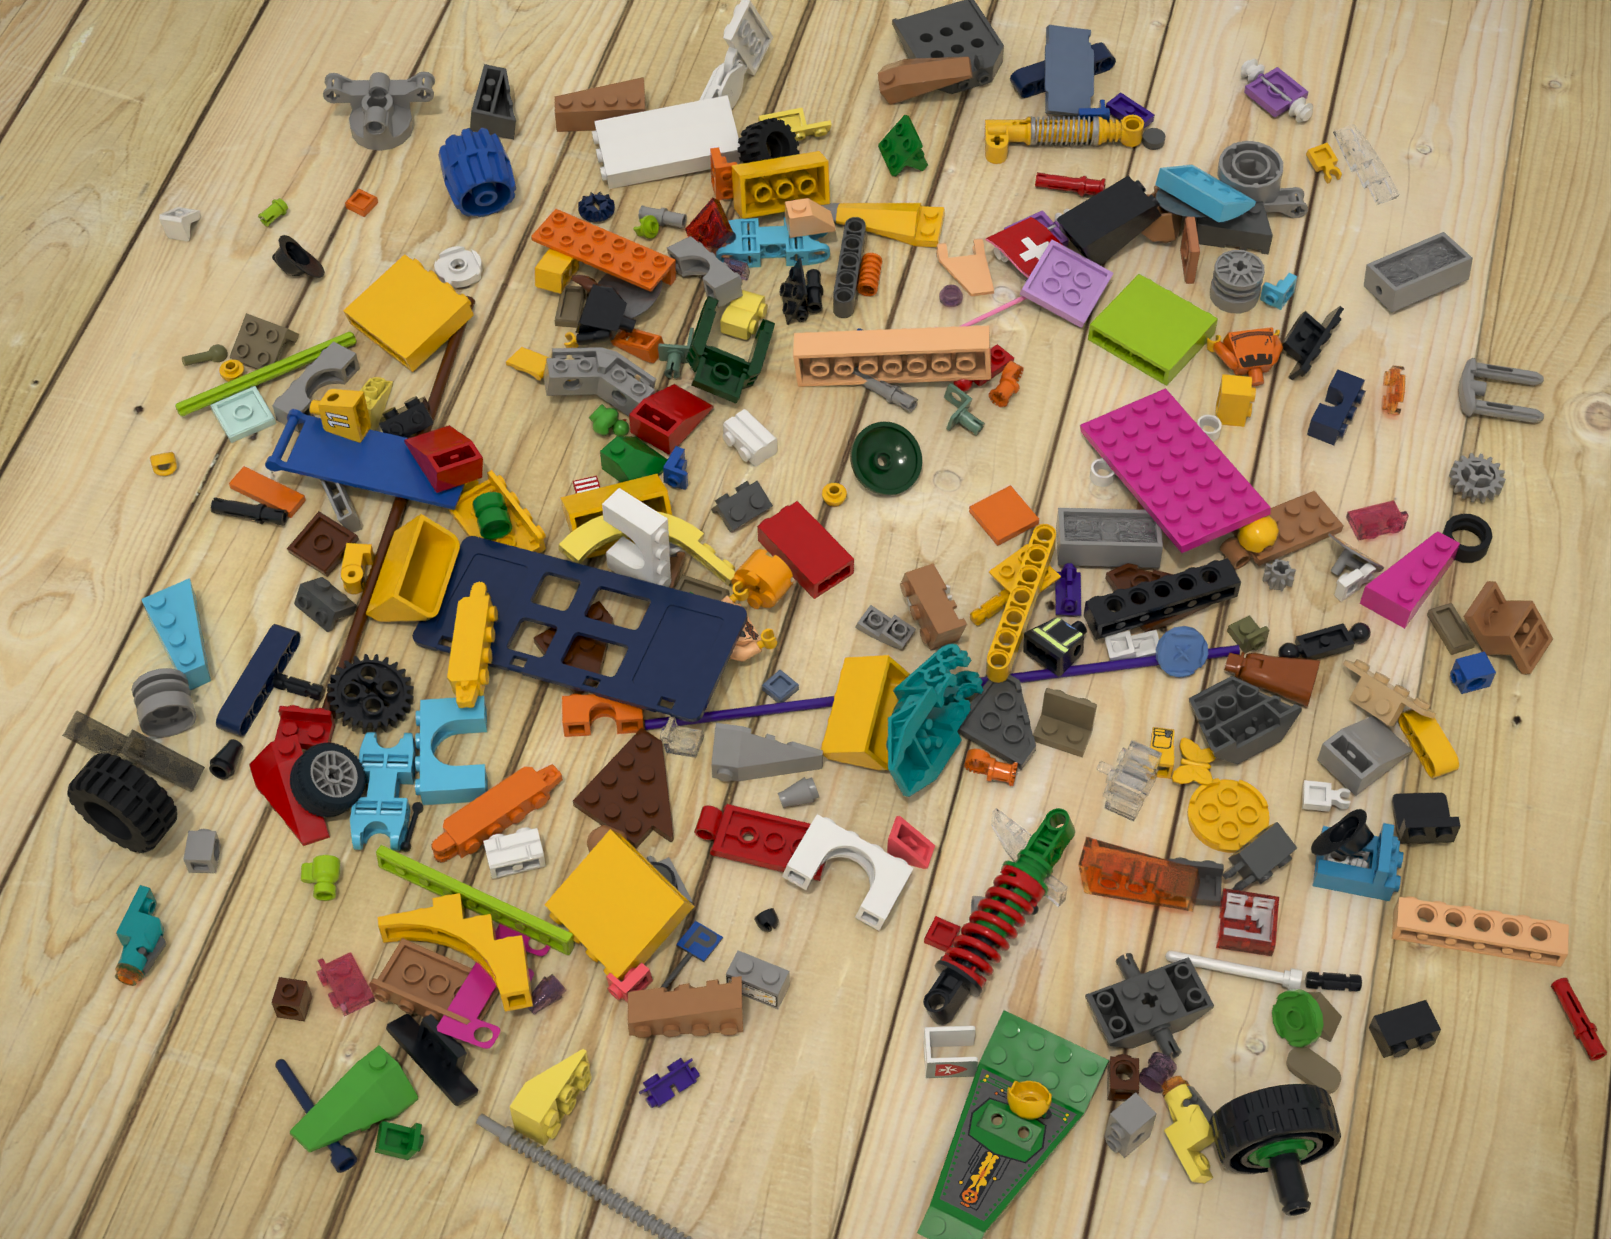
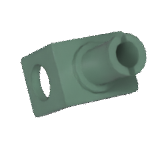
(674, 356)
(962, 415)

